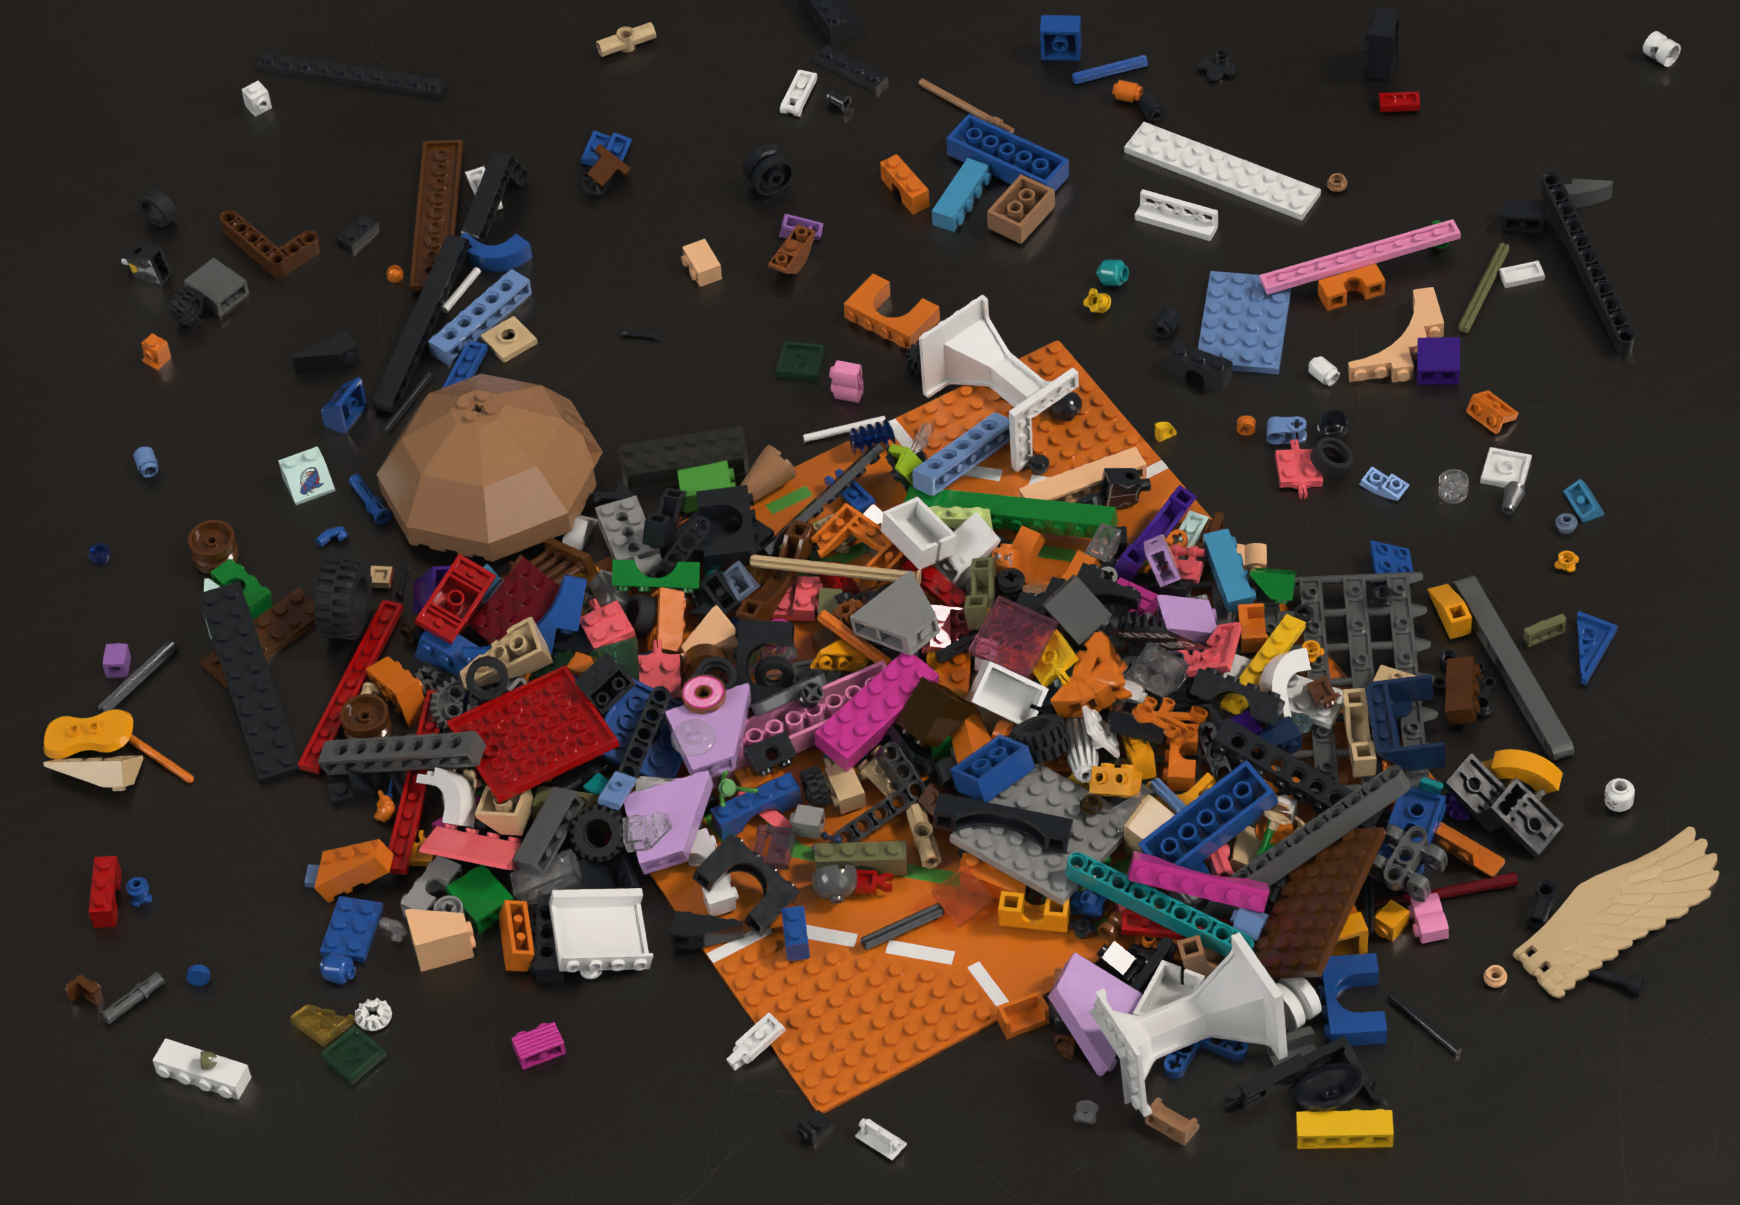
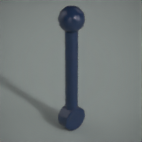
(837, 838)

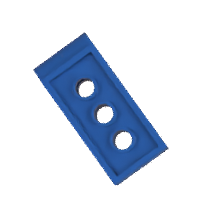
(1416, 809)

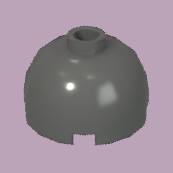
(834, 883)

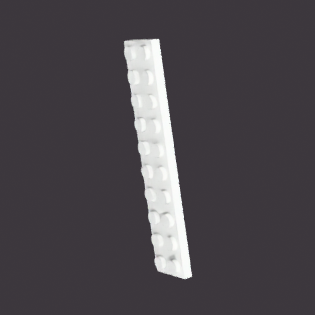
(1222, 171)

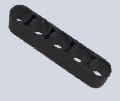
(647, 728)

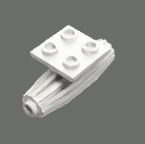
(1086, 737)

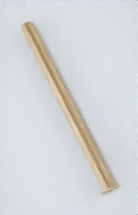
(829, 568)

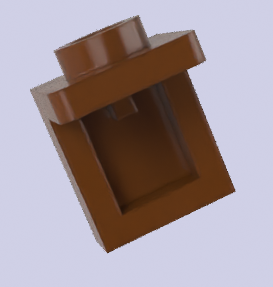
(1322, 693)
(82, 986)

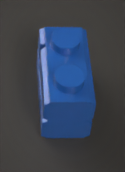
(795, 933)

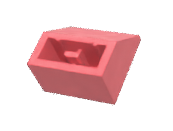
(952, 628)

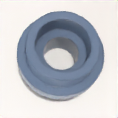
(1566, 523)

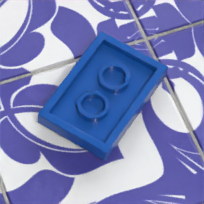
(352, 928)

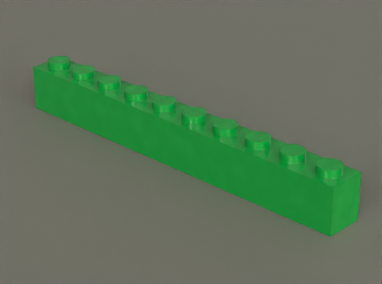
(1036, 514)

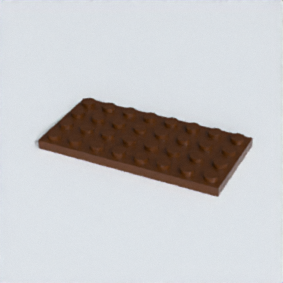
(1316, 906)

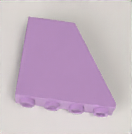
(729, 727)
(685, 803)
(1074, 998)

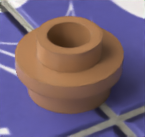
(1337, 182)

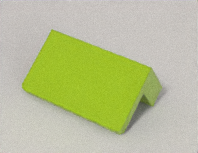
(906, 462)

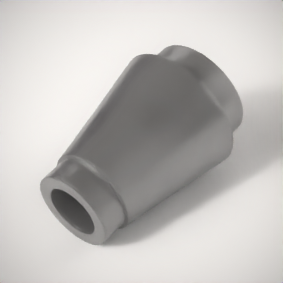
(1512, 496)

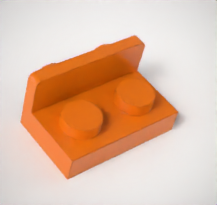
(1490, 411)

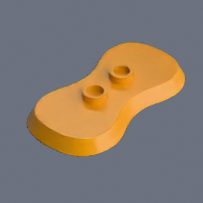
(98, 733)

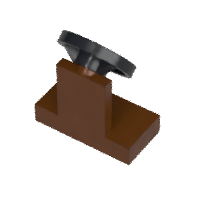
(602, 171)

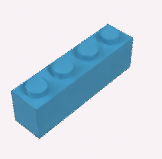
(961, 195)
(1228, 570)

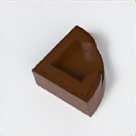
(1065, 1045)

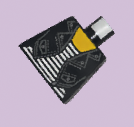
(148, 263)

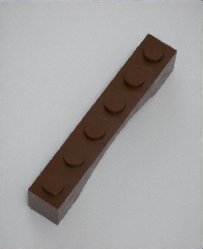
(764, 602)

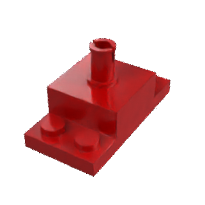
(455, 599)

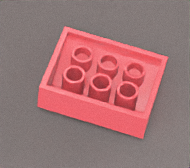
(472, 847)

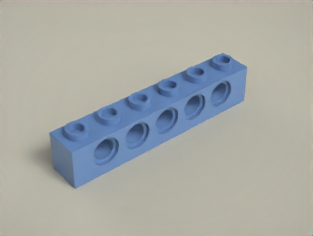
(480, 316)
(962, 454)

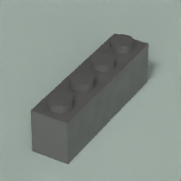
(548, 831)

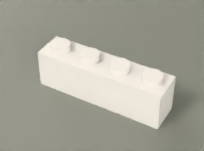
(184, 1064)

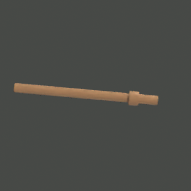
(964, 105)

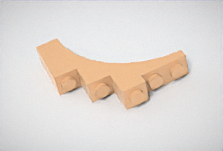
(1397, 358)

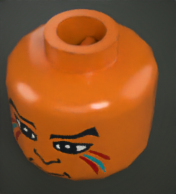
(1005, 557)

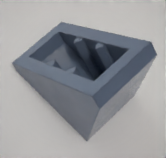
(740, 581)

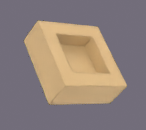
(381, 576)

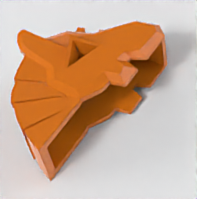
(1094, 680)

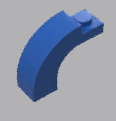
(498, 257)

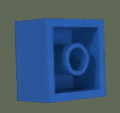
(1060, 37)

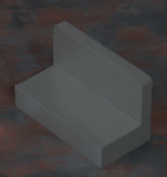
(1298, 1042)

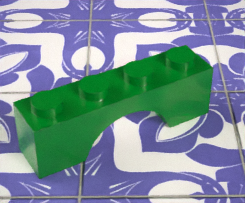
(626, 575)

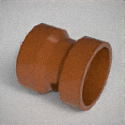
(1111, 929)

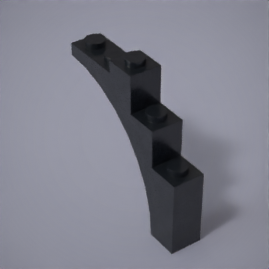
(1092, 576)

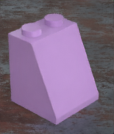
(1187, 618)

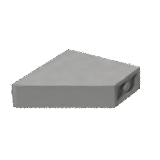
(898, 617)

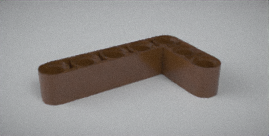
(275, 260)

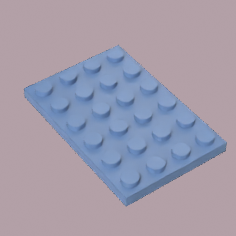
(1244, 322)

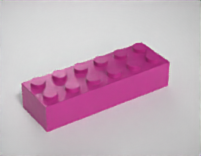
(871, 712)

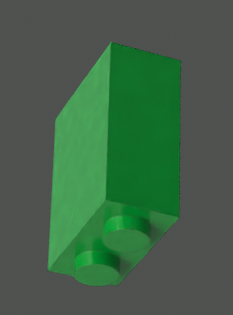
(480, 896)

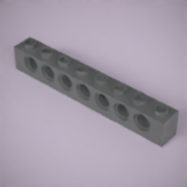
(402, 753)

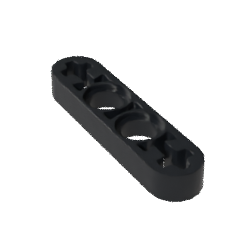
(1206, 741)

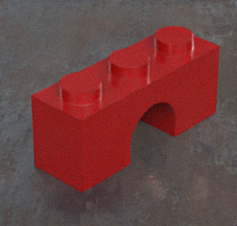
(105, 881)

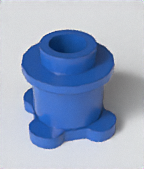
(138, 889)

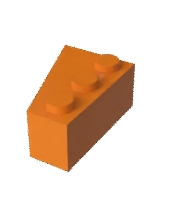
(399, 687)
(350, 866)

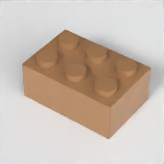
(1021, 209)

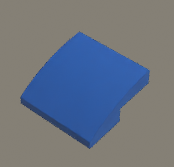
(617, 145)

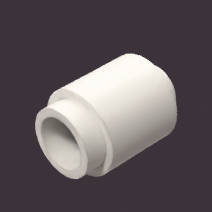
(1323, 370)

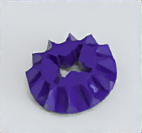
(1456, 810)

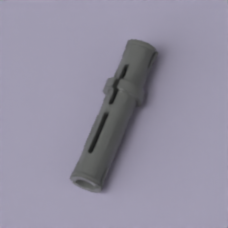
(138, 993)

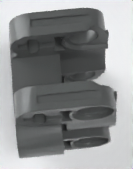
(1413, 883)

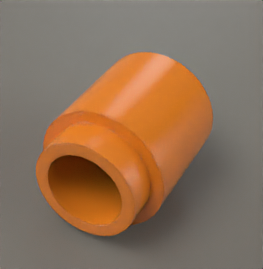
(1127, 91)

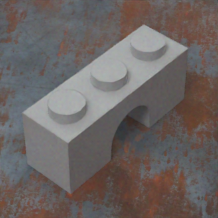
(435, 878)

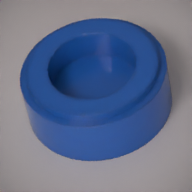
(198, 975)

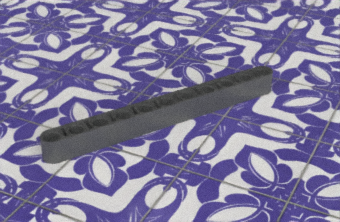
(1514, 670)
(1317, 834)

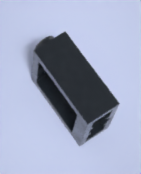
(1124, 723)

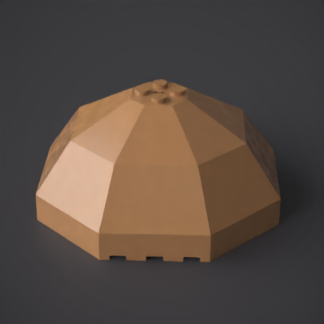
(491, 475)

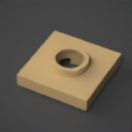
(510, 348)

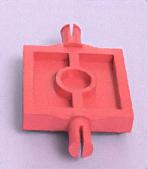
(1296, 469)
(606, 624)
(661, 670)

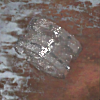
(1452, 485)

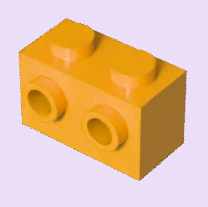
(1115, 782)

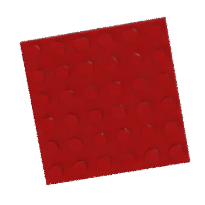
(535, 733)

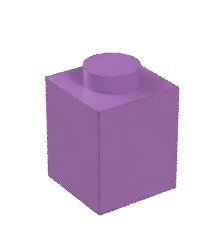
(116, 660)

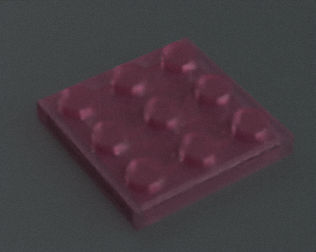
(1013, 637)

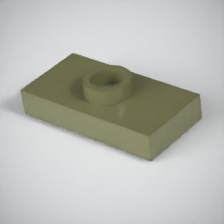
(1544, 630)

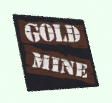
(1158, 636)

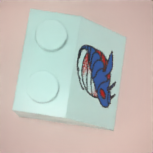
(306, 475)

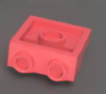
(800, 600)

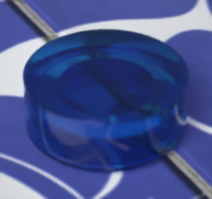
(99, 553)

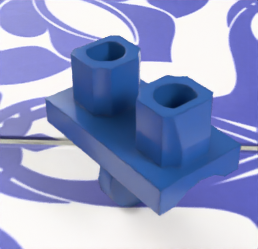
(1087, 904)

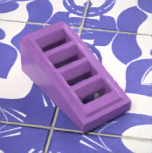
(790, 222)

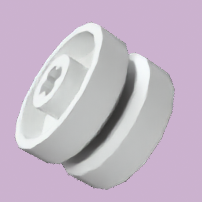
(1299, 1002)

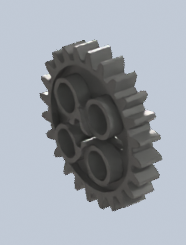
(445, 703)

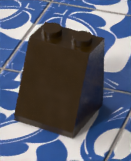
(933, 713)

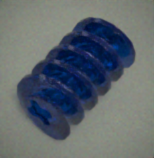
(871, 436)

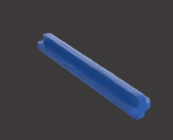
(1109, 69)

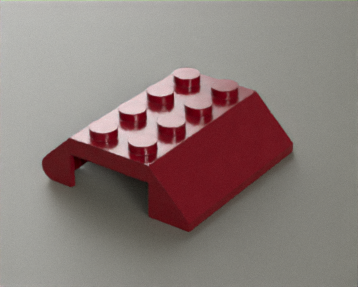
(518, 596)

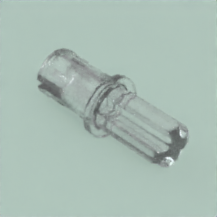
(920, 440)

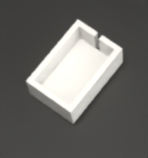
(918, 533)
(1005, 693)
(1167, 987)

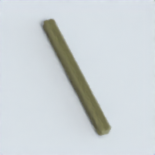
(1483, 287)

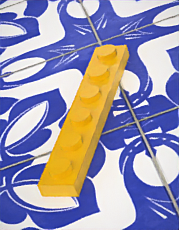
(1279, 642)

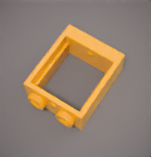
(1358, 932)

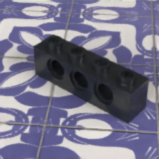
(544, 967)

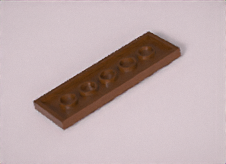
(274, 629)

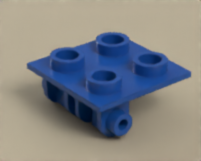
(1389, 559)

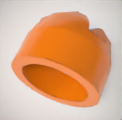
(395, 274)

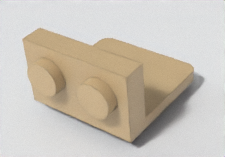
(872, 770)

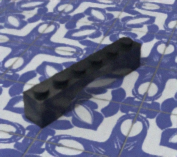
(1047, 830)

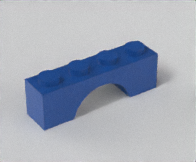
(778, 794)

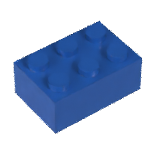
(992, 768)

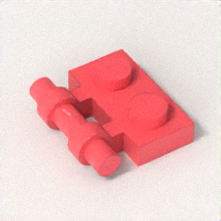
(1191, 568)

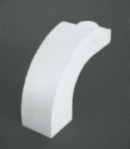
(1279, 671)
(457, 793)

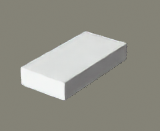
(1521, 274)

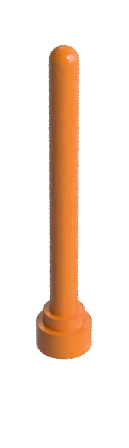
(161, 759)

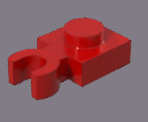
(869, 882)

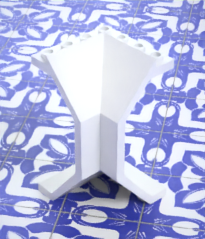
(971, 352)
(1231, 1004)

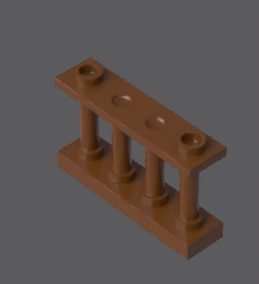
(566, 557)

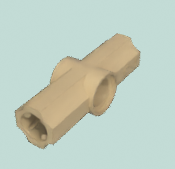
(626, 39)
(923, 836)

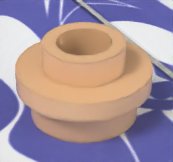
(1495, 971)

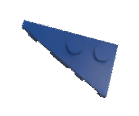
(1593, 641)

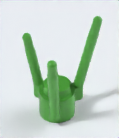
(727, 788)

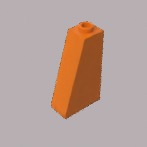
(969, 736)

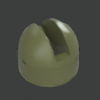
(206, 1063)

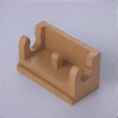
(1171, 1123)

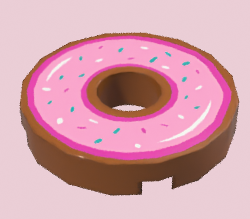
(701, 684)

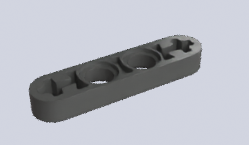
(785, 695)

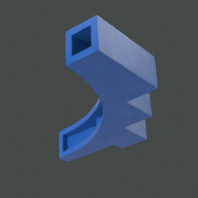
(562, 614)

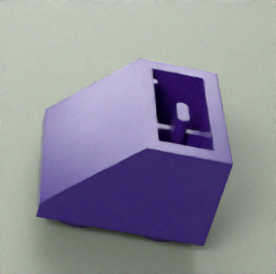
(1438, 360)
(426, 585)

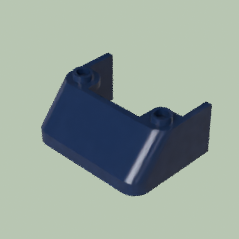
(1393, 700)

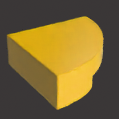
(1163, 431)

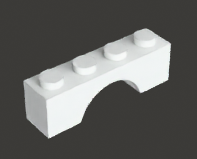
(722, 896)

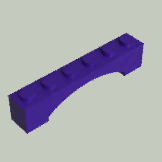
(1162, 524)

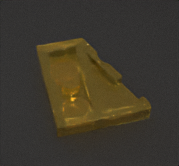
(320, 1023)

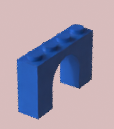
(1344, 973)

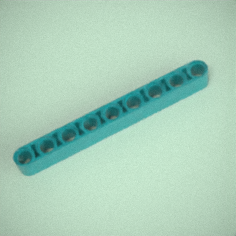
(1150, 898)

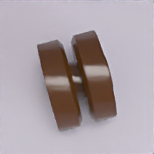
(212, 545)
(365, 717)

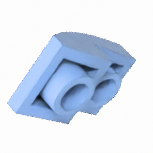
(1384, 486)

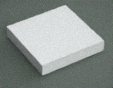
(1505, 466)

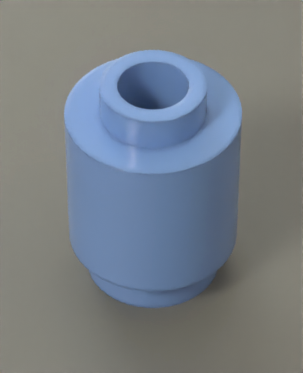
(146, 462)

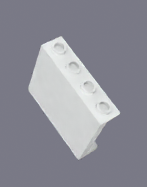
(599, 930)

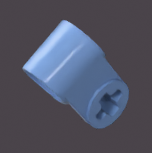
(1283, 429)

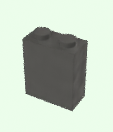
(219, 285)
(1076, 610)

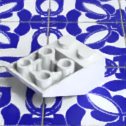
(973, 540)

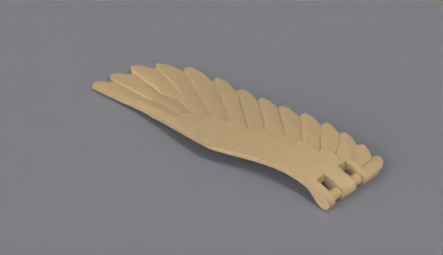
(1617, 909)

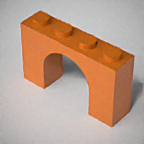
(903, 330)
(1029, 545)

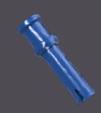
(374, 504)

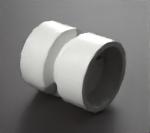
(1661, 48)

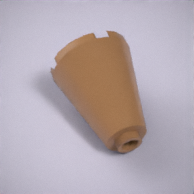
(768, 473)

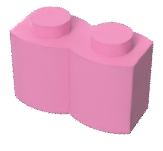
(846, 381)
(1428, 919)

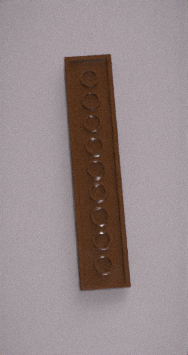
(436, 205)

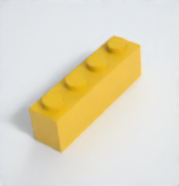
(1344, 1129)

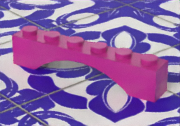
(1226, 890)

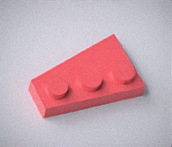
(1222, 650)

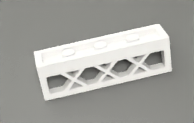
(1177, 218)

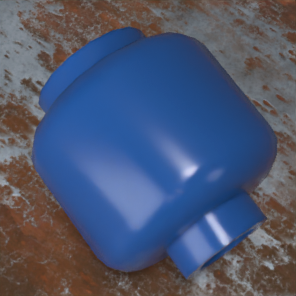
(337, 968)

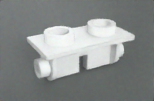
(880, 1139)

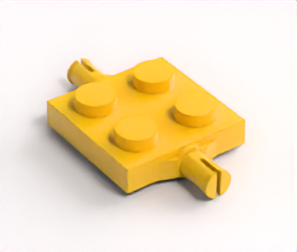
(1055, 660)

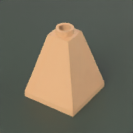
(713, 630)

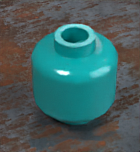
(1112, 272)

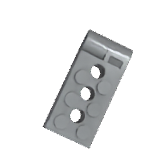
(623, 533)

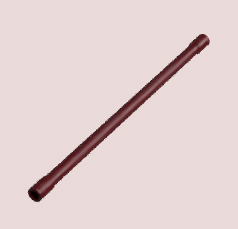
(1497, 882)

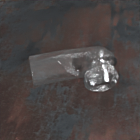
(394, 926)

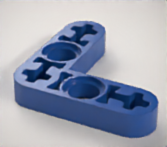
(1186, 1058)

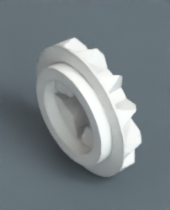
(373, 1022)

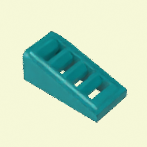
(1430, 785)

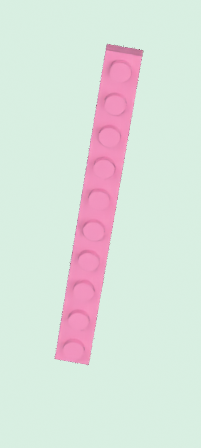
(1360, 256)

